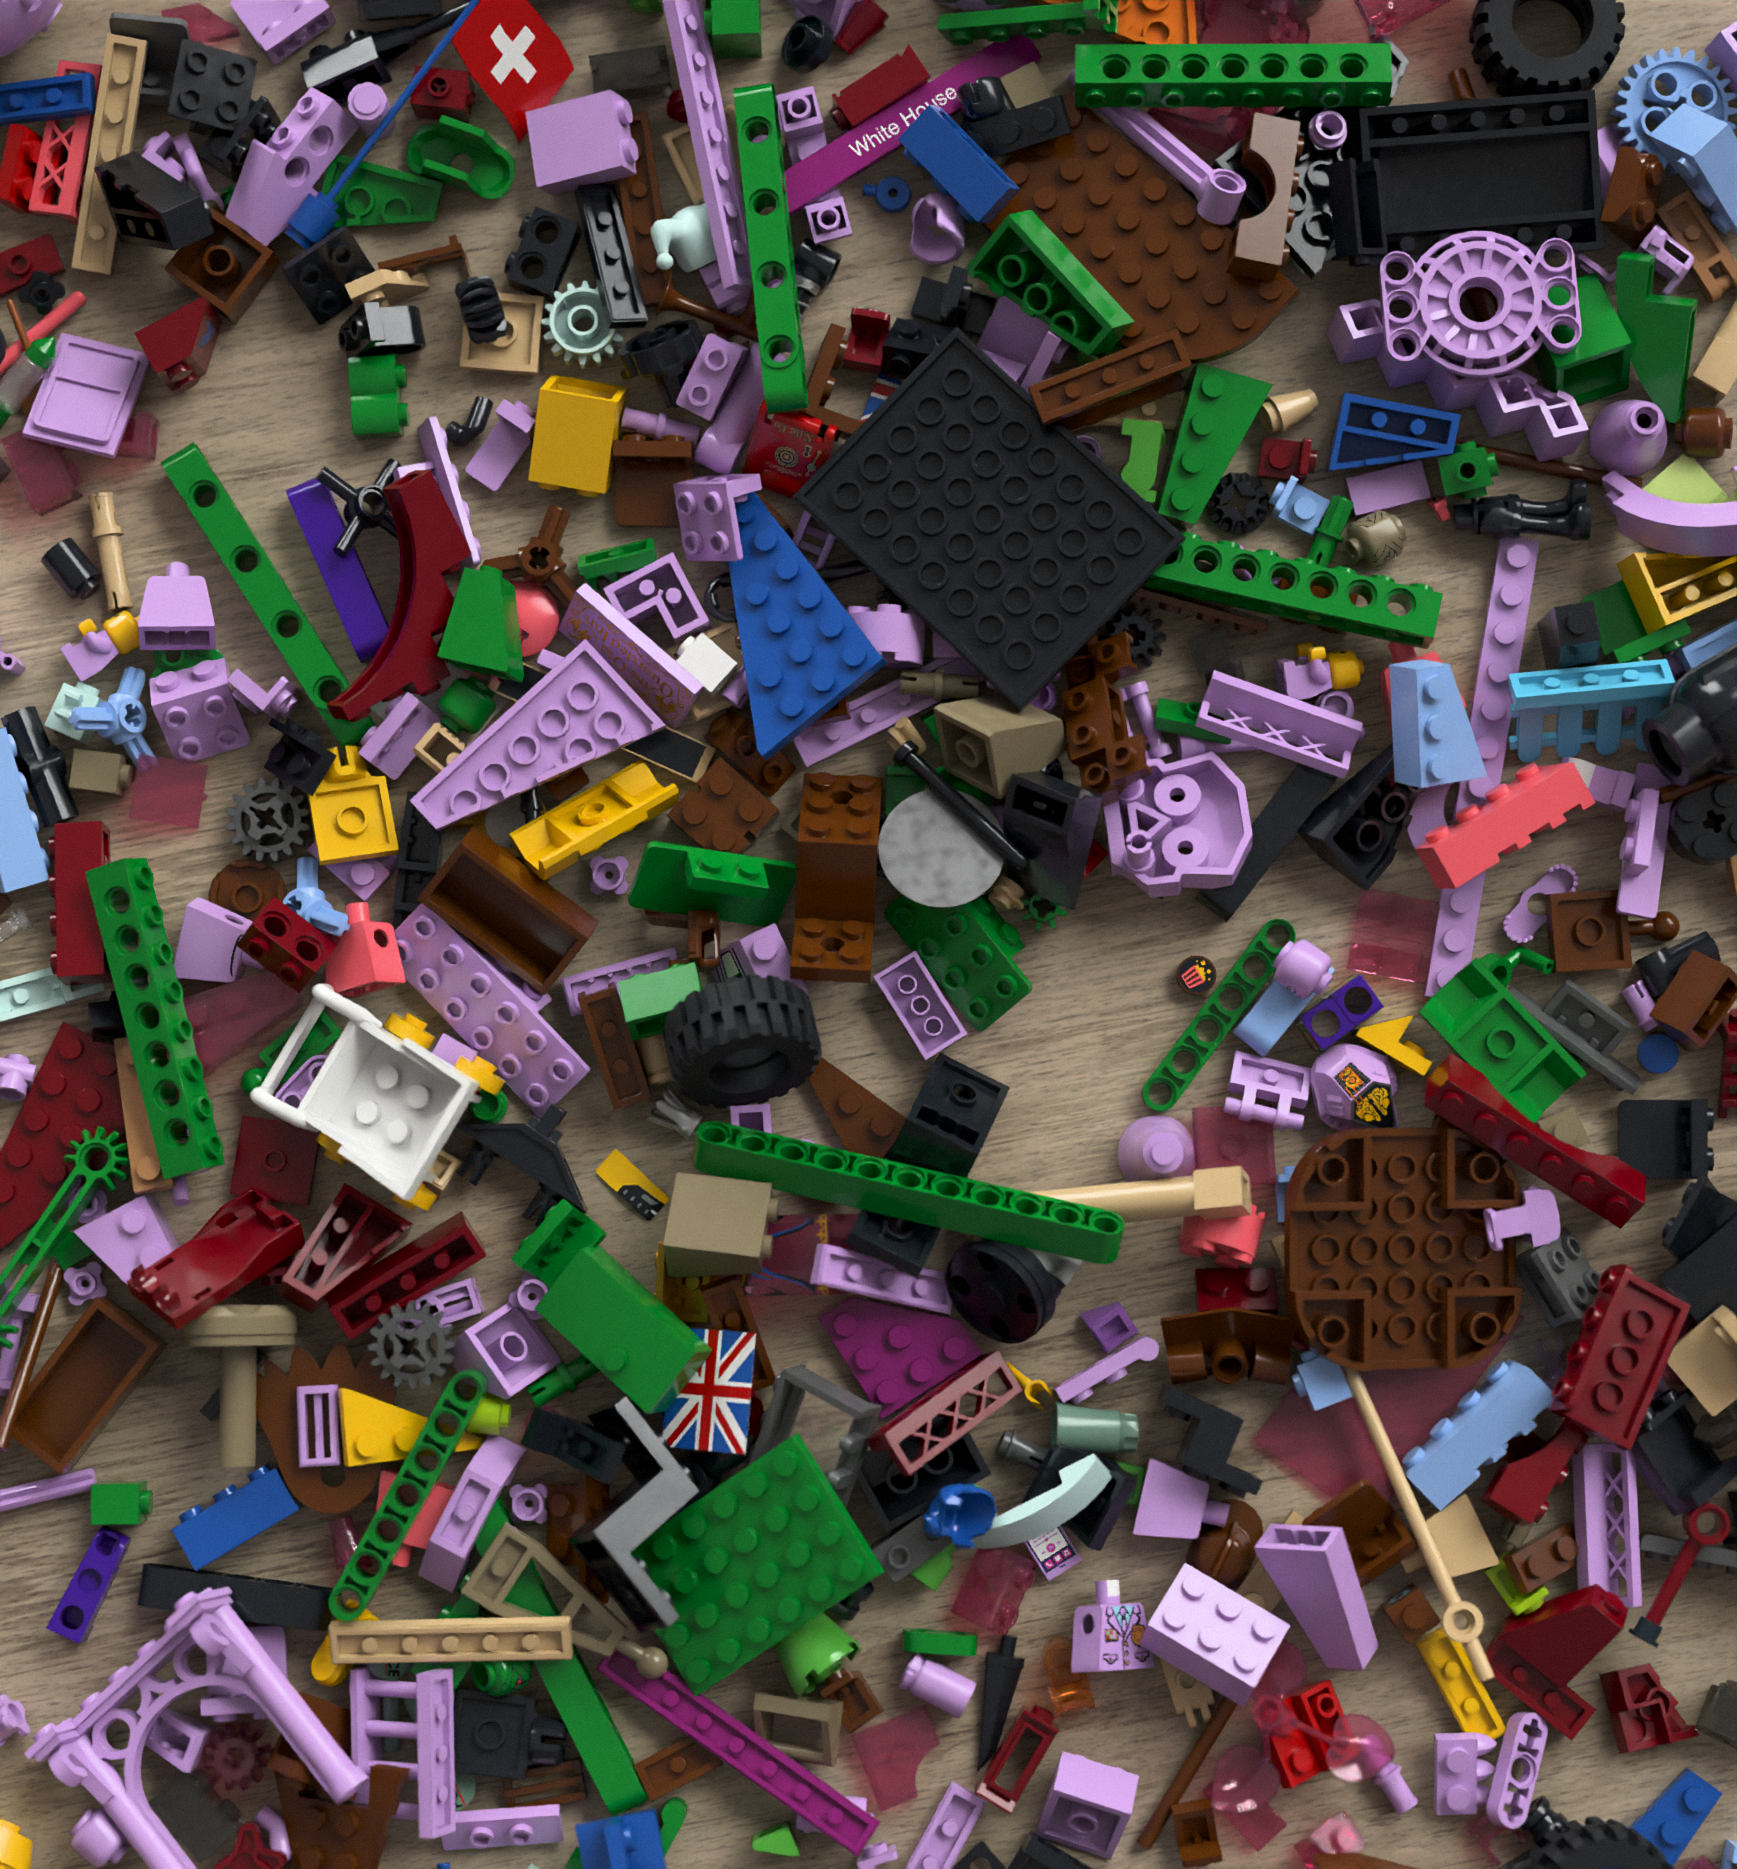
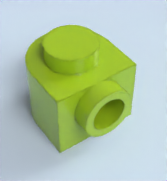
(491, 1415)

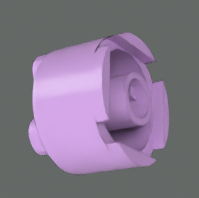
(894, 634)

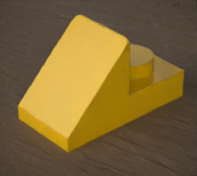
(1384, 1040)

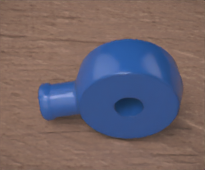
(882, 192)

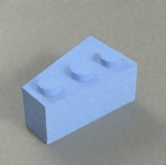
(1705, 158)
(1430, 727)

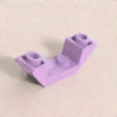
(803, 137)
(468, 1510)

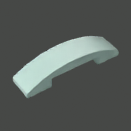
(39, 993)
(1080, 1486)

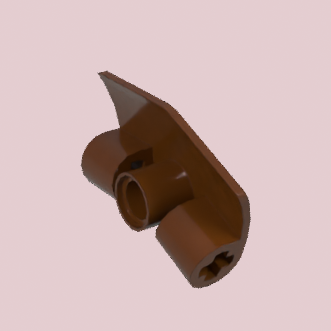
(1253, 1339)

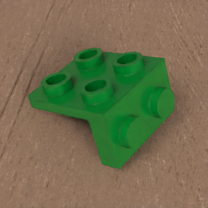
(1622, 629)

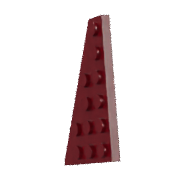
(70, 1094)

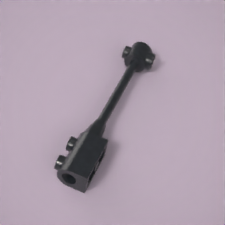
(367, 55)

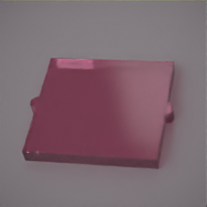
(168, 791)

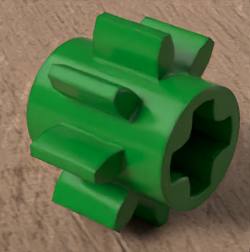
(1049, 917)

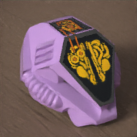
(1354, 1088)

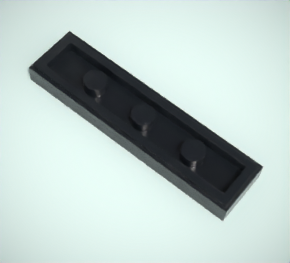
(611, 256)

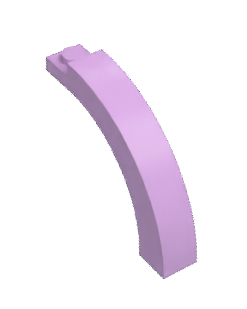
(1671, 524)

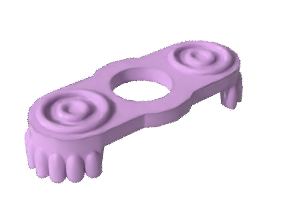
(1520, 922)

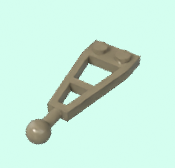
(504, 1564)

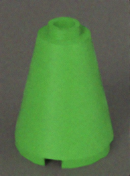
(815, 1653)

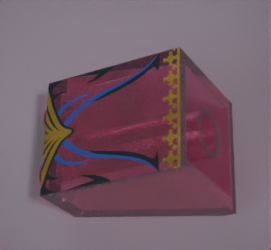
(794, 1253)

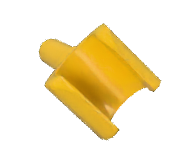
(1031, 1387)

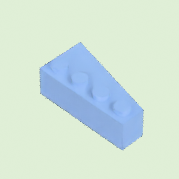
(20, 853)
(1476, 1432)

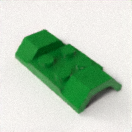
(1501, 1040)

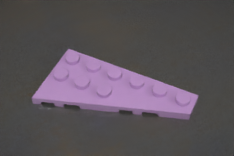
(557, 726)

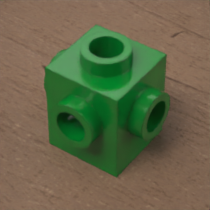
(1453, 474)

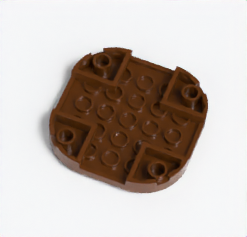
(1395, 1249)

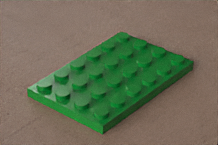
(754, 1563)

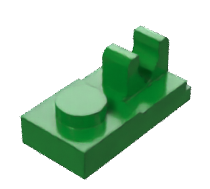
(619, 558)

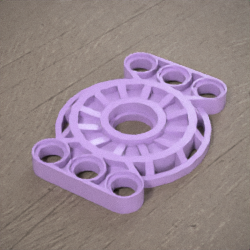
(1516, 284)

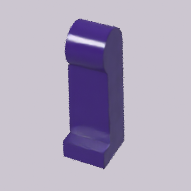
(90, 1585)

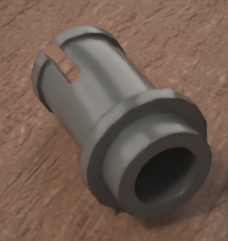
(1021, 1450)

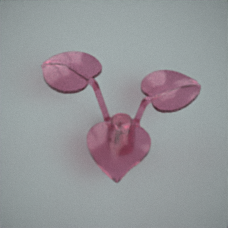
(1248, 1781)

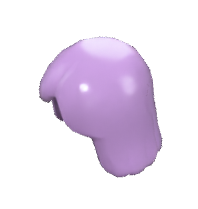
(941, 213)

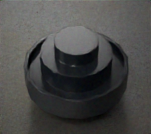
(807, 44)

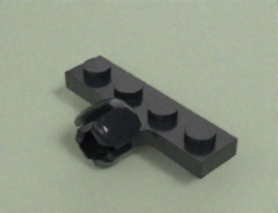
(1007, 130)

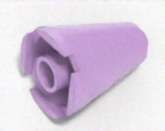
(1156, 1149)

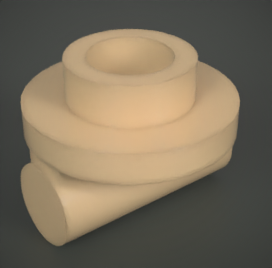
(903, 732)

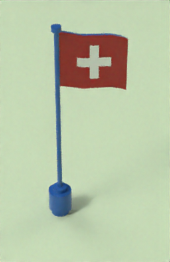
(506, 54)

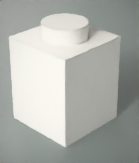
(706, 663)

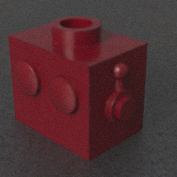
(454, 101)

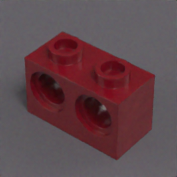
(286, 944)

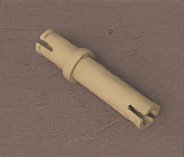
(108, 534)

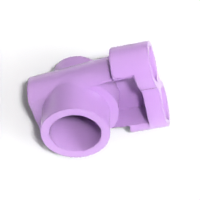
(16, 1077)

